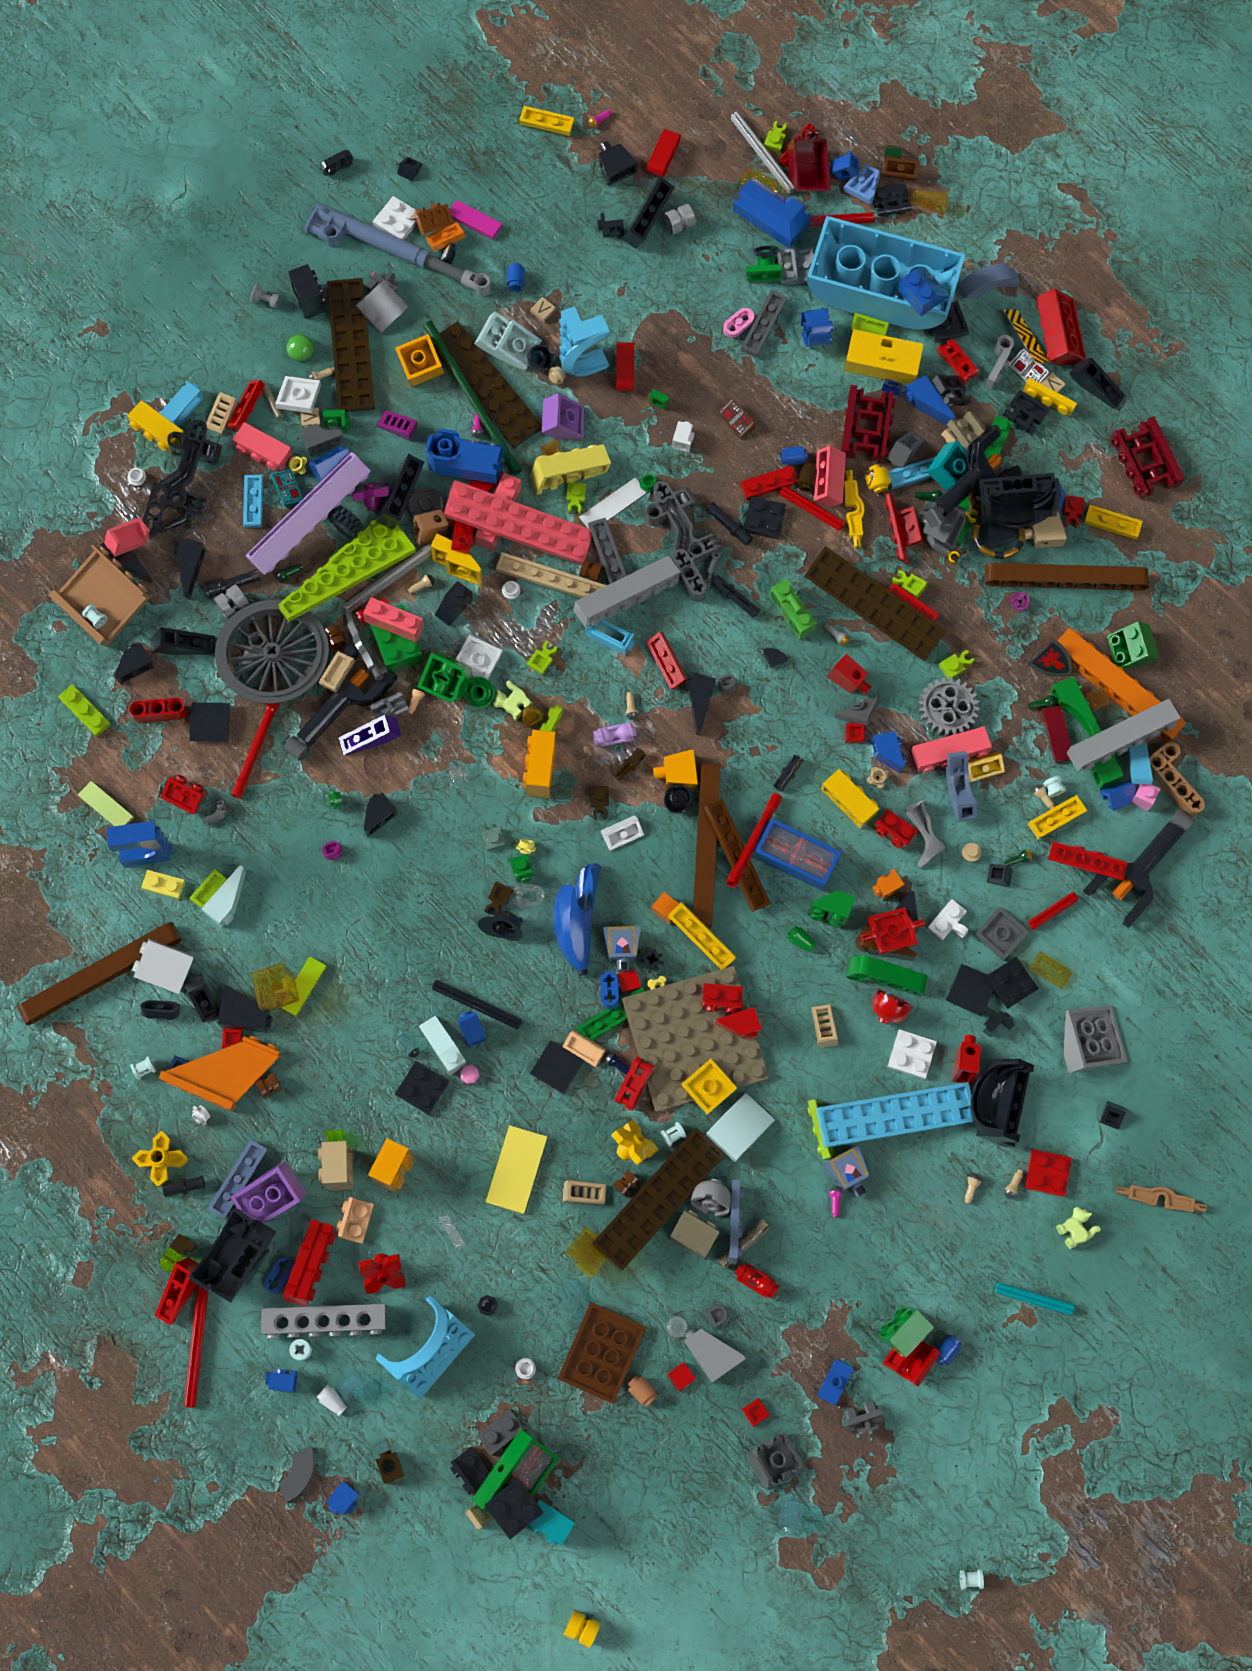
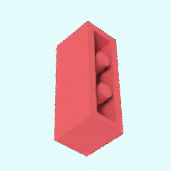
(262, 447)
(830, 476)
(393, 620)

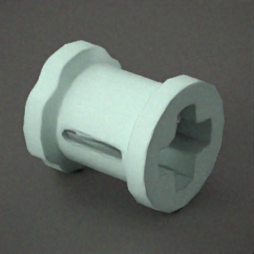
(97, 618)
(143, 1068)
(673, 1134)
(971, 1579)

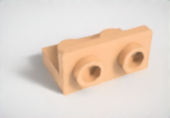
(355, 1220)

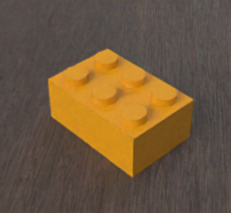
(539, 763)
(391, 1165)

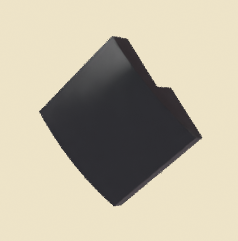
(209, 721)
(970, 990)

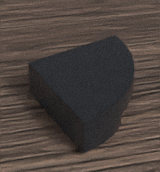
(774, 657)

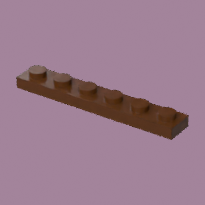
(733, 848)

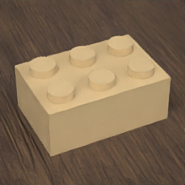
(336, 1166)

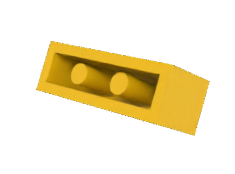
(153, 425)
(850, 798)

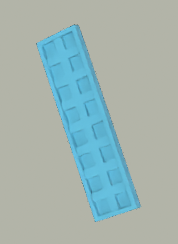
(895, 1115)

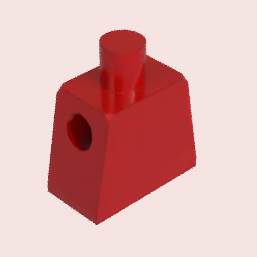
(849, 675)
(967, 1061)

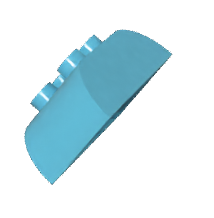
(863, 267)

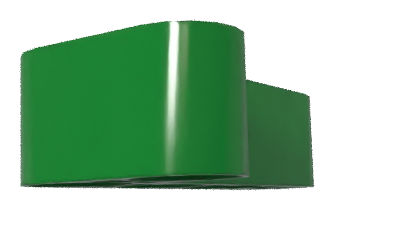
(886, 973)

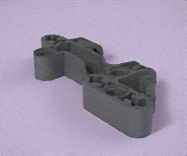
(673, 509)

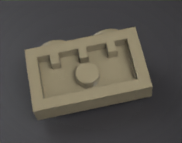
(966, 428)

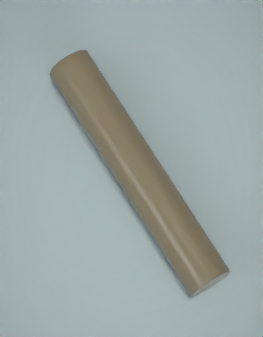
(277, 412)

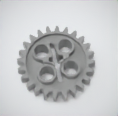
(961, 697)

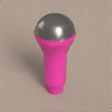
(477, 430)
(835, 1193)

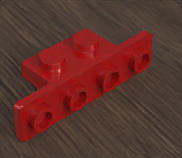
(905, 526)
(463, 537)
(1088, 861)

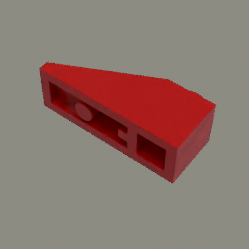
(177, 1291)

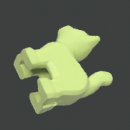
(513, 702)
(1077, 1232)

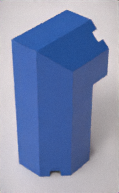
(772, 213)
(464, 458)

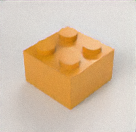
(419, 360)

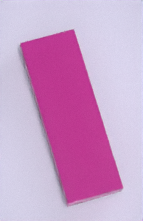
(475, 220)

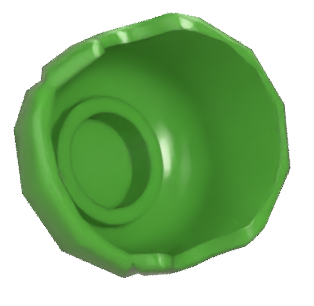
(300, 347)

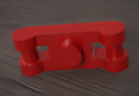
(957, 360)
(634, 1083)

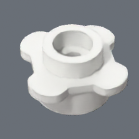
(200, 1114)

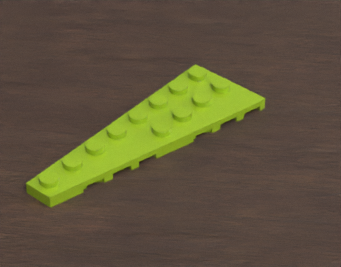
(355, 562)

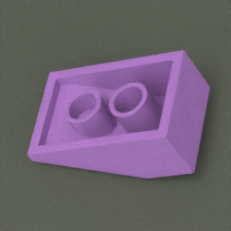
(270, 1193)

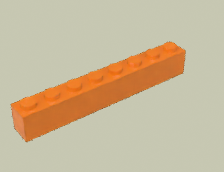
(1117, 684)

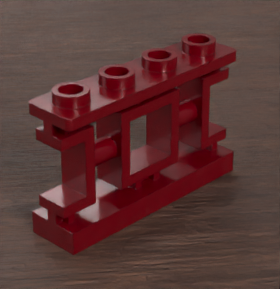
(853, 422)
(1160, 452)

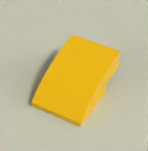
(456, 563)

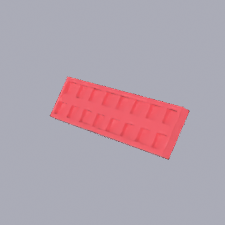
(518, 522)

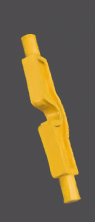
(854, 518)

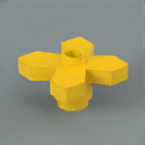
(633, 1144)
(159, 1170)

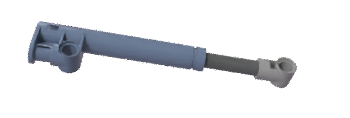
(329, 221)

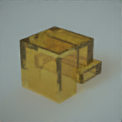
(275, 987)
(585, 1255)

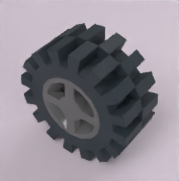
(345, 521)

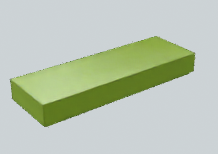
(305, 984)

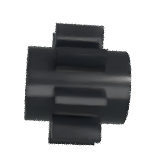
(654, 966)

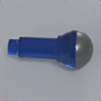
(612, 1060)

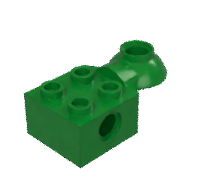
(454, 680)

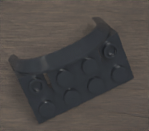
(1013, 1080)

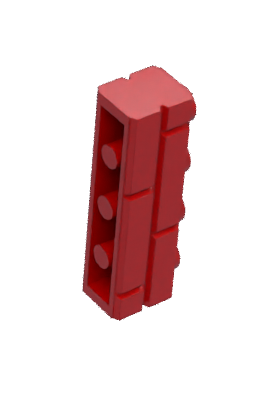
(309, 1263)

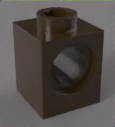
(397, 1473)

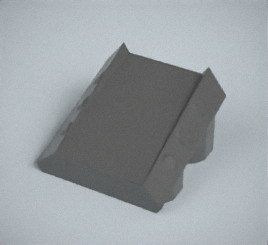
(775, 1461)

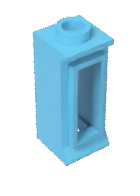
(182, 404)
(620, 647)

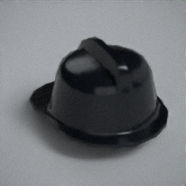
(504, 925)

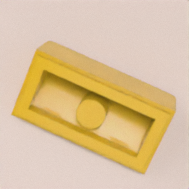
(985, 766)

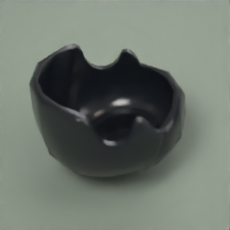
(540, 358)
(678, 798)

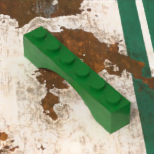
(1071, 699)

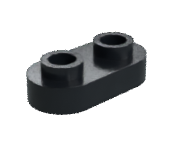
(336, 162)
(160, 1009)

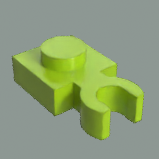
(775, 138)
(575, 495)
(911, 584)
(541, 660)
(954, 666)

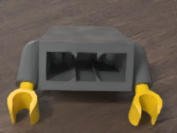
(946, 534)

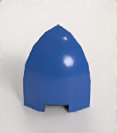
(1119, 794)

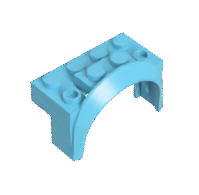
(577, 338)
(428, 1364)

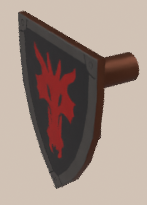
(1052, 659)

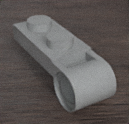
(1003, 362)

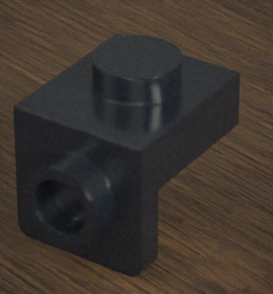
(610, 228)
(992, 1023)

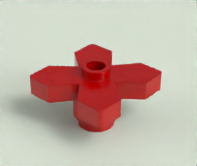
(382, 1271)

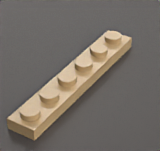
(546, 576)

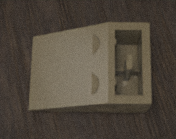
(694, 1234)

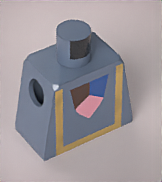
(622, 945)
(848, 1171)

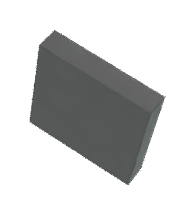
(1001, 933)

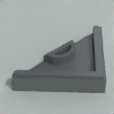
(860, 712)

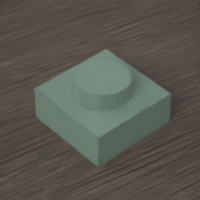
(493, 838)

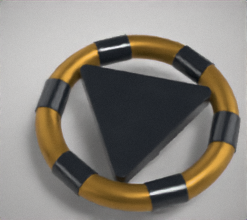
(997, 537)

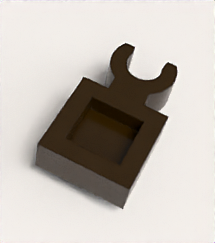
(599, 798)
(500, 896)

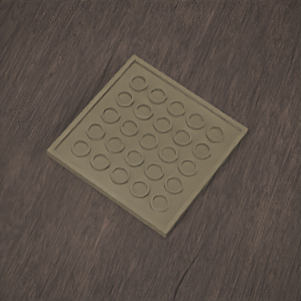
(682, 1037)

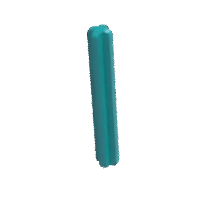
(1034, 1298)

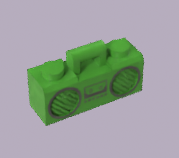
(792, 609)

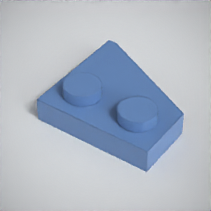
(864, 185)

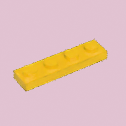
(701, 935)

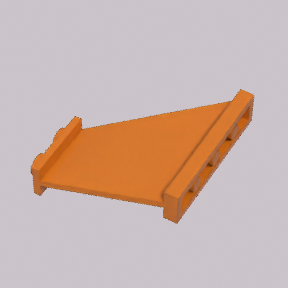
(224, 1074)

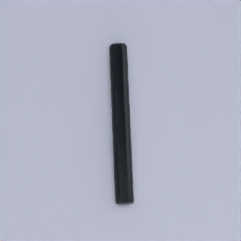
(477, 1004)

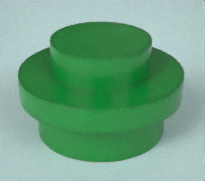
(647, 482)
(334, 799)

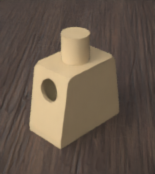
(1046, 533)

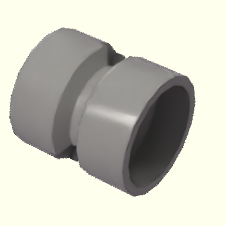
(679, 219)
(236, 596)

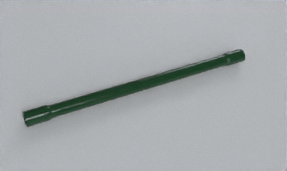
(435, 336)

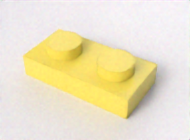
(163, 884)

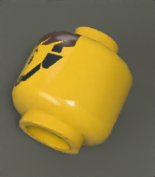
(878, 478)

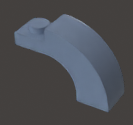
(988, 278)

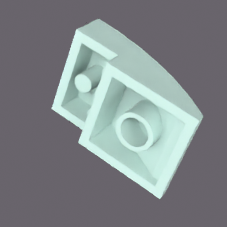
(506, 340)
(740, 1127)

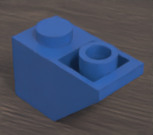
(887, 750)
(471, 1028)

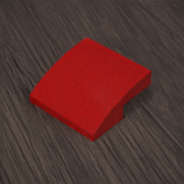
(915, 1365)

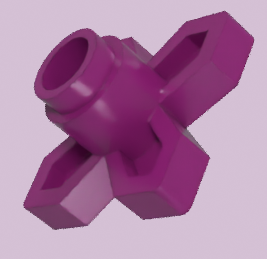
(371, 494)

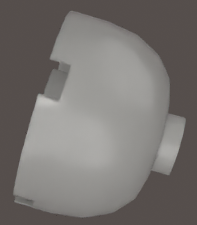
(711, 1197)

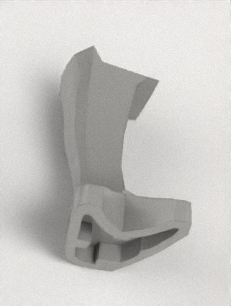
(922, 821)

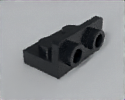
(471, 1470)

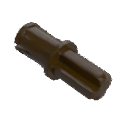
(629, 764)

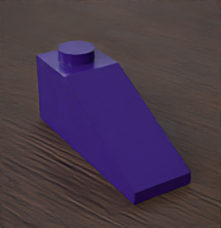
(370, 735)

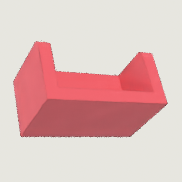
(126, 537)

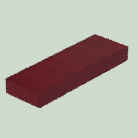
(1056, 733)

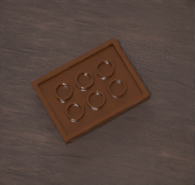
(601, 1353)

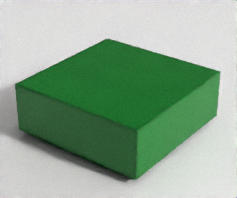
(659, 399)

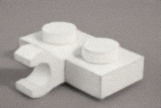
(948, 920)

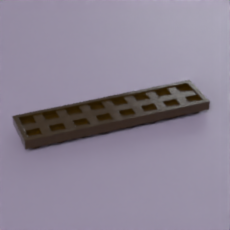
(350, 346)
(493, 391)
(875, 603)
(658, 1199)

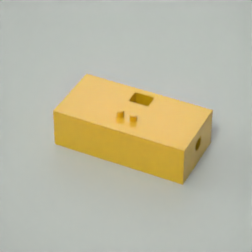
(883, 357)

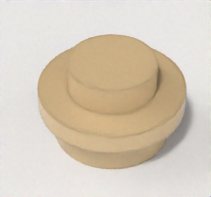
(556, 375)
(971, 852)

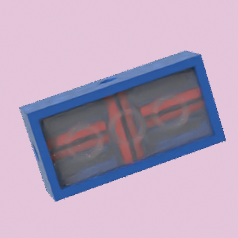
(797, 854)

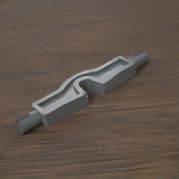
(361, 641)

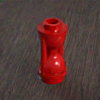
(765, 1286)

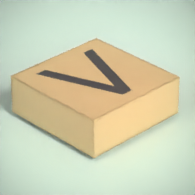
(543, 309)
(1053, 383)
(310, 418)

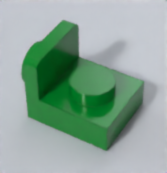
(336, 417)
(522, 868)

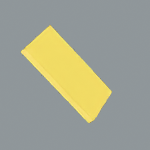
(516, 1169)

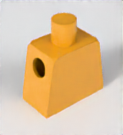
(678, 769)

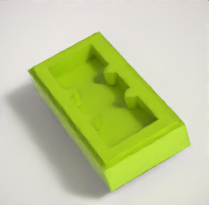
(869, 324)
(208, 888)

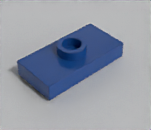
(835, 1382)

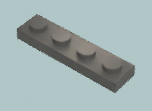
(764, 323)
(607, 550)

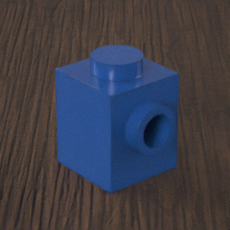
(343, 1499)

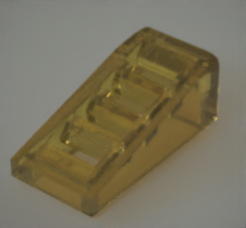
(764, 179)
(931, 200)
(1054, 965)

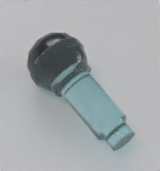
(411, 1049)

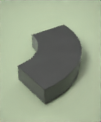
(300, 1474)

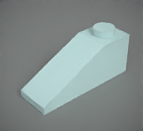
(224, 902)
(443, 1045)

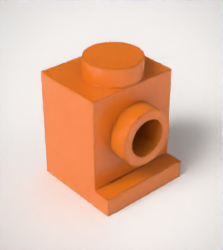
(888, 885)

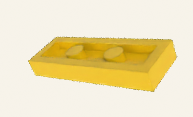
(546, 120)
(1049, 397)
(1113, 522)
(1057, 817)

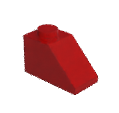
(741, 1023)

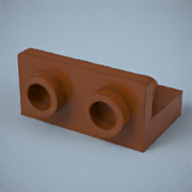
(433, 219)

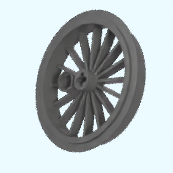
(249, 615)

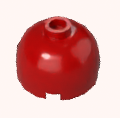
(890, 1007)

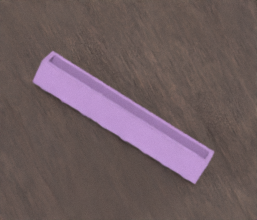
(308, 513)

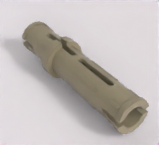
(747, 1240)

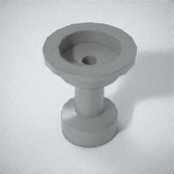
(257, 294)

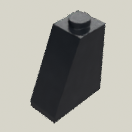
(242, 1013)

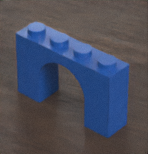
(139, 843)

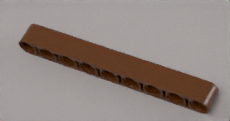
(1066, 576)
(706, 845)
(93, 976)

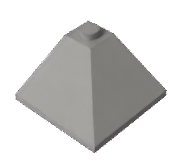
(1092, 1039)

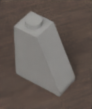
(712, 1354)

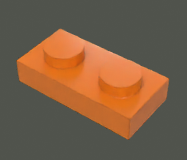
(445, 236)

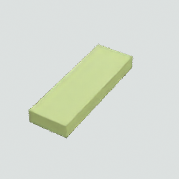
(105, 805)

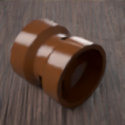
(591, 570)
(334, 637)
(269, 1085)
(626, 1184)

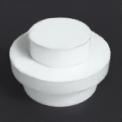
(136, 477)
(511, 590)
(525, 1368)

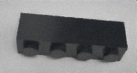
(648, 213)
(400, 491)

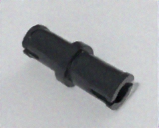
(788, 773)
(183, 1186)

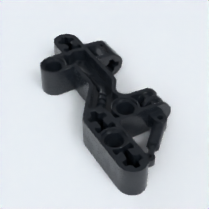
(174, 485)

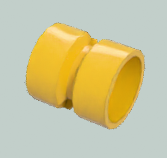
(582, 1628)

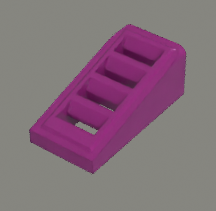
(406, 434)

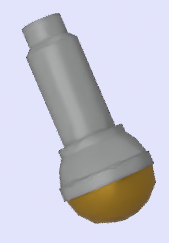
(842, 638)

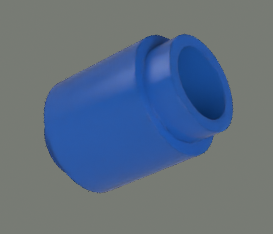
(515, 277)
(793, 455)
(949, 1348)

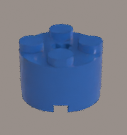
(816, 327)

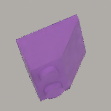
(562, 418)

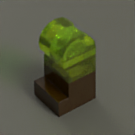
(176, 1252)

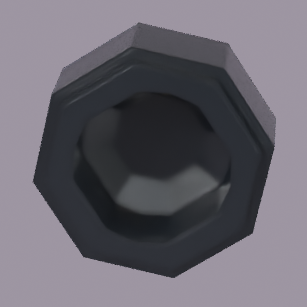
(487, 1305)

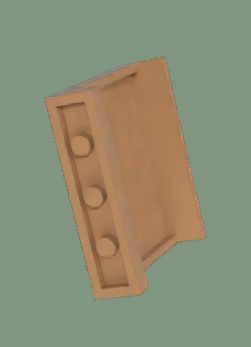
(109, 588)

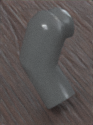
(220, 814)

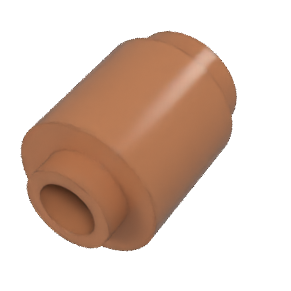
(642, 1390)

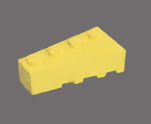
(568, 467)

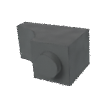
(319, 439)
(905, 449)

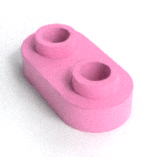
(735, 322)

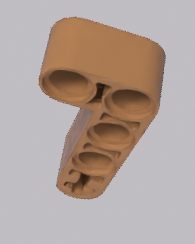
(1178, 782)

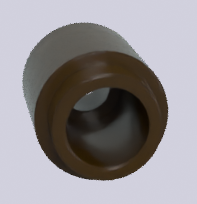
(807, 477)

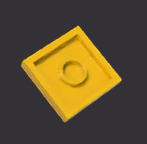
(708, 1086)

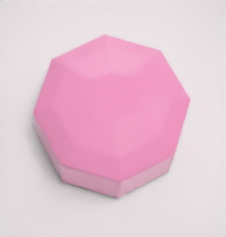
(469, 1074)

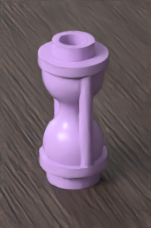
(606, 737)

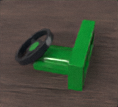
(766, 268)

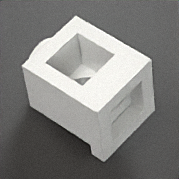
(683, 436)

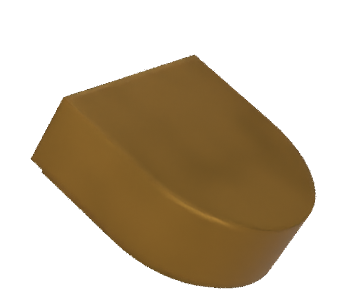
(531, 715)

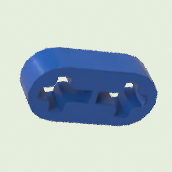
(605, 991)
(275, 1272)

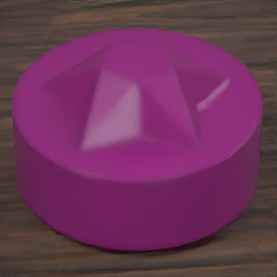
(1020, 601)
(332, 850)

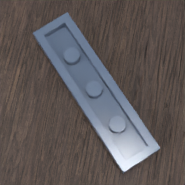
(238, 1178)
(735, 1230)

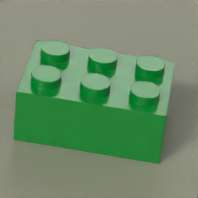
(396, 650)

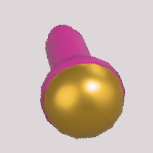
(594, 121)

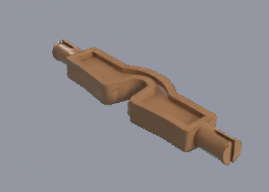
(1171, 1200)

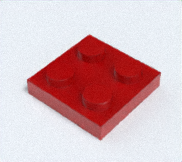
(1047, 1173)

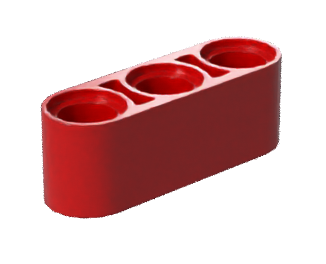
(663, 152)
(625, 366)
(150, 706)

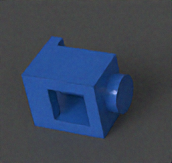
(845, 166)
(282, 1380)

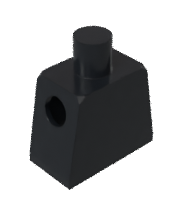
(616, 163)

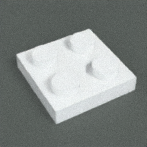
(396, 218)
(298, 394)
(479, 656)
(911, 1054)

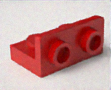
(183, 793)
(895, 829)
(722, 997)

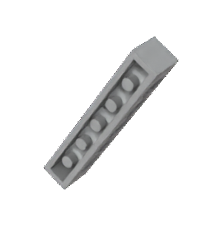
(271, 1316)

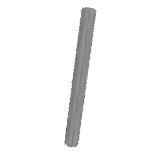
(762, 152)
(388, 579)

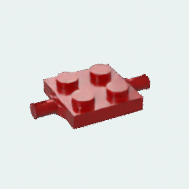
(892, 931)

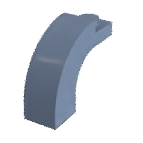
(959, 788)

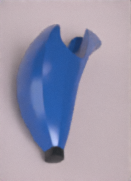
(574, 917)

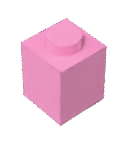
(1145, 796)

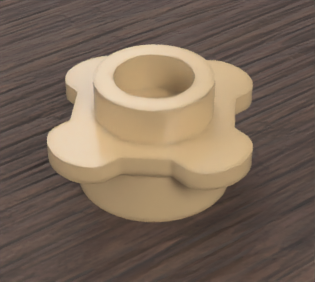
(881, 774)

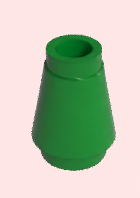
(800, 938)

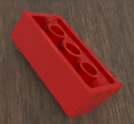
(1061, 328)

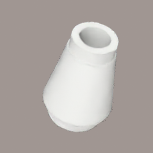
(331, 1400)

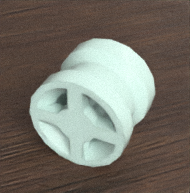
(1054, 786)
(303, 1352)

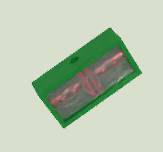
(522, 1459)

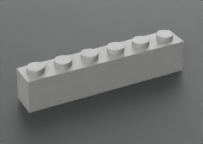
(626, 592)
(1123, 735)

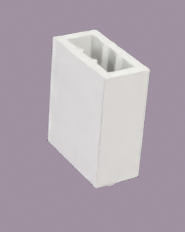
(162, 965)

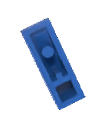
(928, 400)

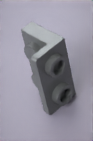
(500, 1433)

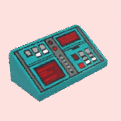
(287, 488)

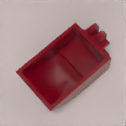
(809, 162)

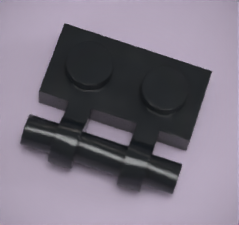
(890, 196)
(953, 389)
(1028, 407)

